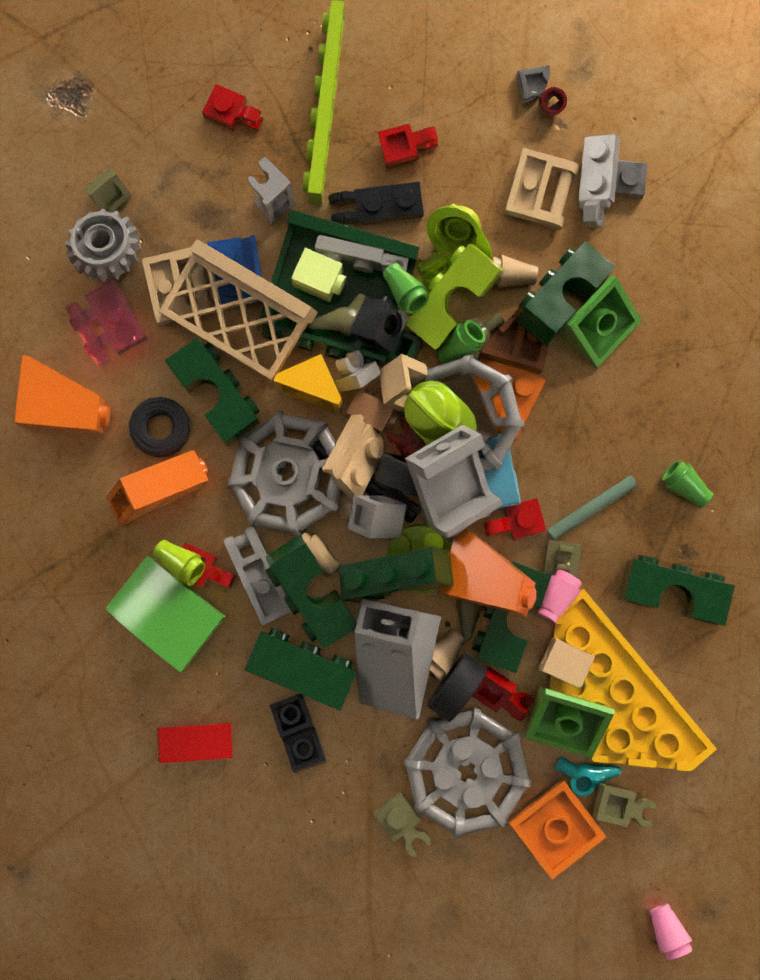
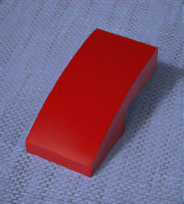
(194, 742)

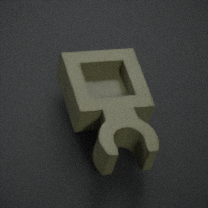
(618, 805)
(399, 820)

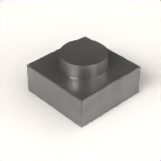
(631, 179)

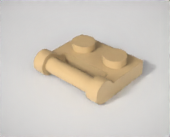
(530, 187)
(161, 275)

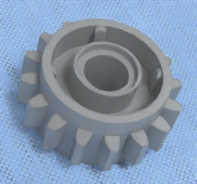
(98, 229)

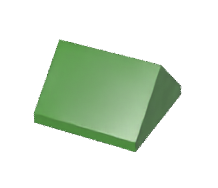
(602, 323)
(568, 722)

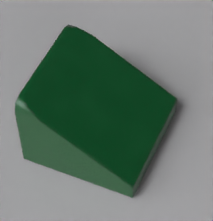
(408, 345)

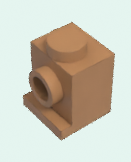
(372, 410)

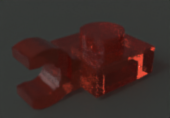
(405, 441)

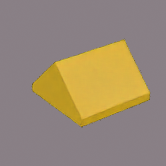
(311, 384)

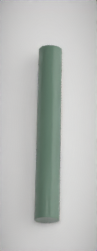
(592, 507)

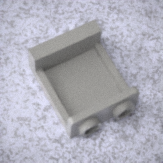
(452, 481)

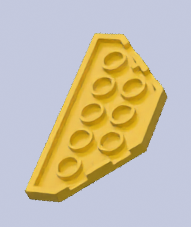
(647, 720)

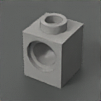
(376, 516)

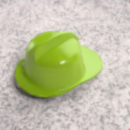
(456, 227)
(436, 410)

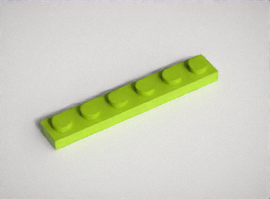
(326, 90)

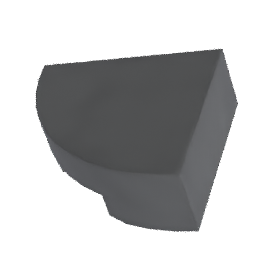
(532, 83)

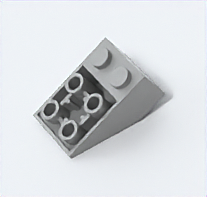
(394, 656)

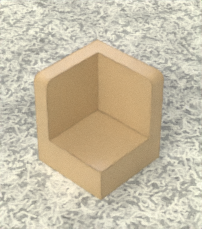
(398, 378)
(566, 662)

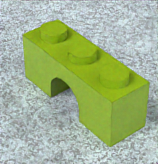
(469, 269)

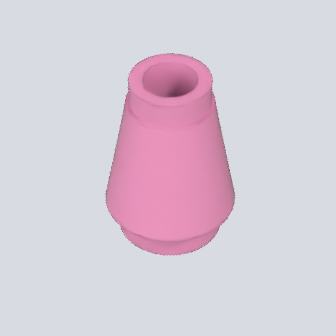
(559, 595)
(670, 933)

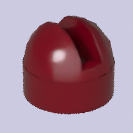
(556, 108)

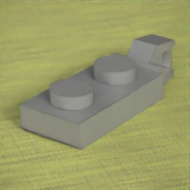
(598, 177)
(361, 256)

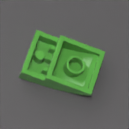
(165, 614)

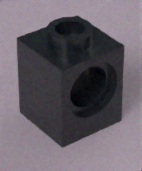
(379, 323)

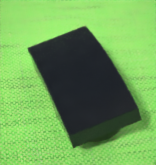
(298, 733)

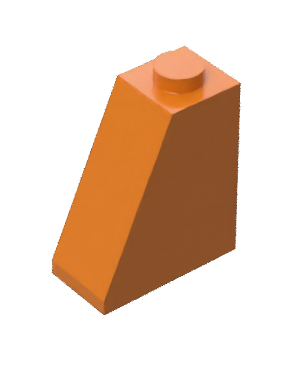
(56, 402)
(156, 486)
(487, 577)

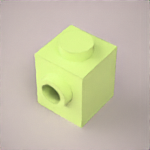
(318, 275)

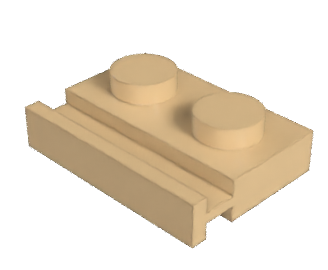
(355, 456)

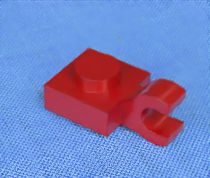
(229, 107)
(401, 144)
(519, 519)
(211, 572)
(498, 692)

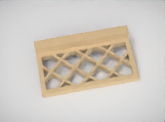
(245, 281)

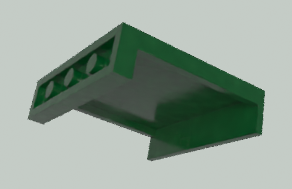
(302, 234)

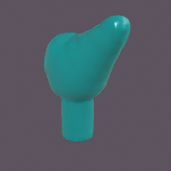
(586, 776)

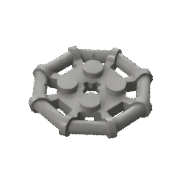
(500, 386)
(271, 484)
(474, 791)

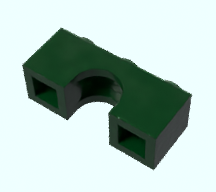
(547, 311)
(197, 366)
(410, 570)
(706, 597)
(325, 616)
(497, 643)

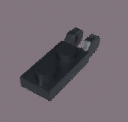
(379, 204)

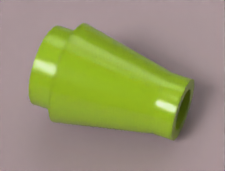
(181, 563)

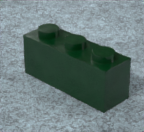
(301, 668)

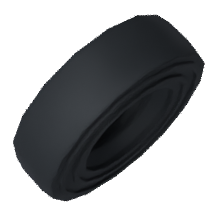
(147, 410)

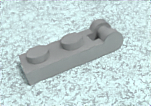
(264, 596)

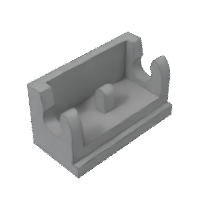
(274, 193)

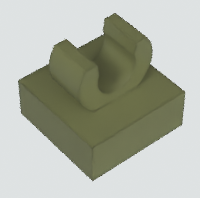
(107, 191)
(562, 557)

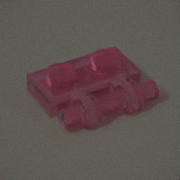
(115, 317)

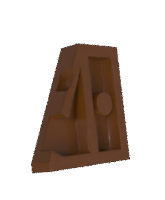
(515, 347)

